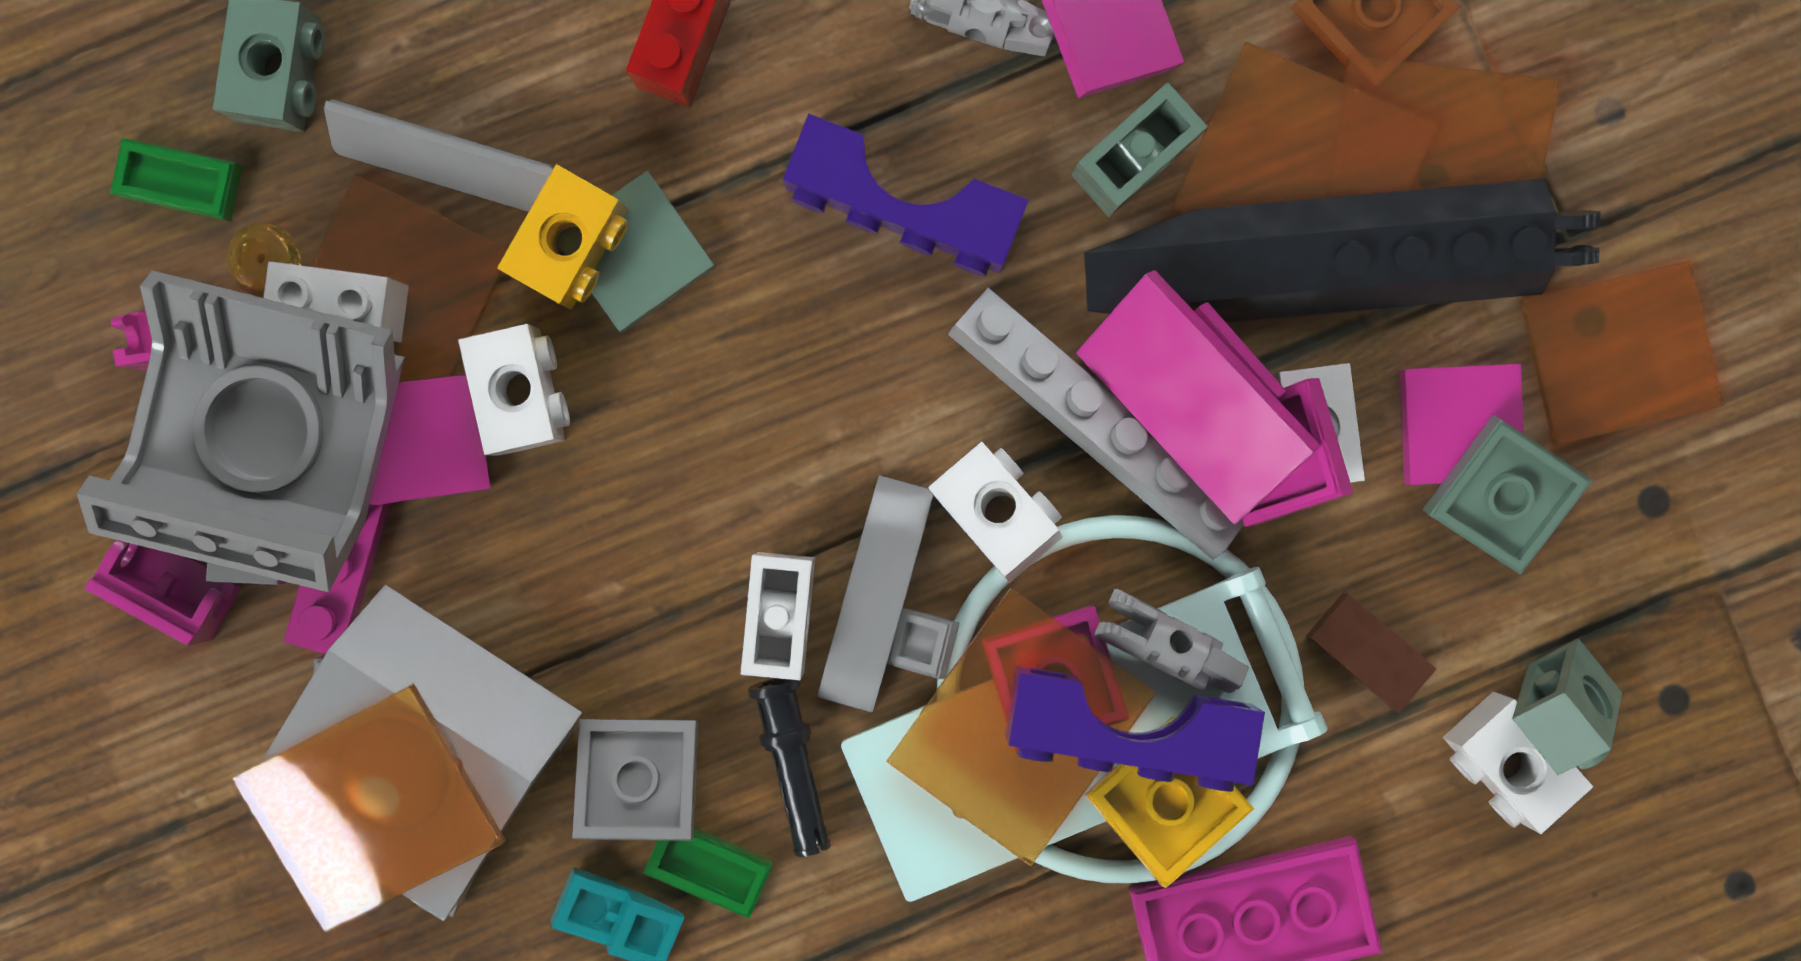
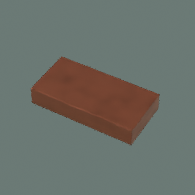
(1371, 652)

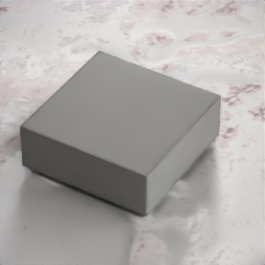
(923, 643)

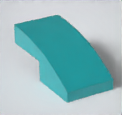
(616, 916)

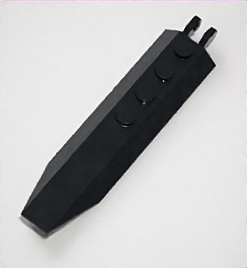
(1348, 251)

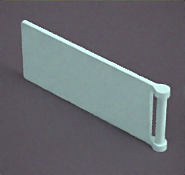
(937, 849)

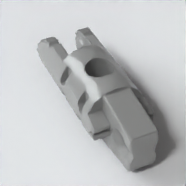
(999, 23)
(1197, 654)

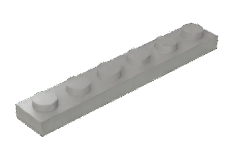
(1090, 418)

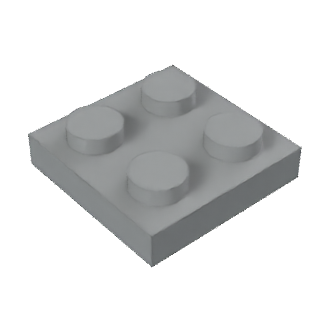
(635, 780)

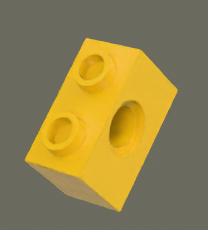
(564, 204)

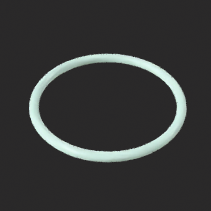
(1228, 565)

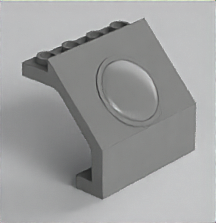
(250, 434)
(487, 710)

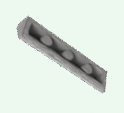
(435, 156)

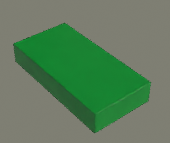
(176, 179)
(711, 870)

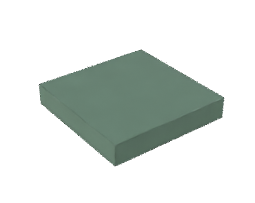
(650, 263)
(1507, 494)

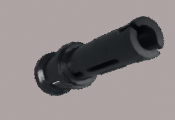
(786, 739)

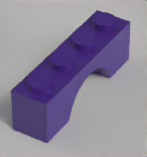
(833, 172)
(1206, 740)

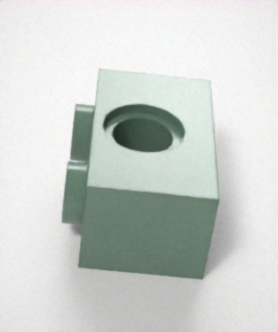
(252, 36)
(1138, 149)
(1568, 708)

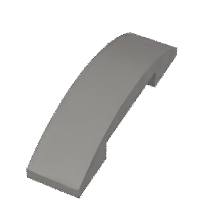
(875, 593)

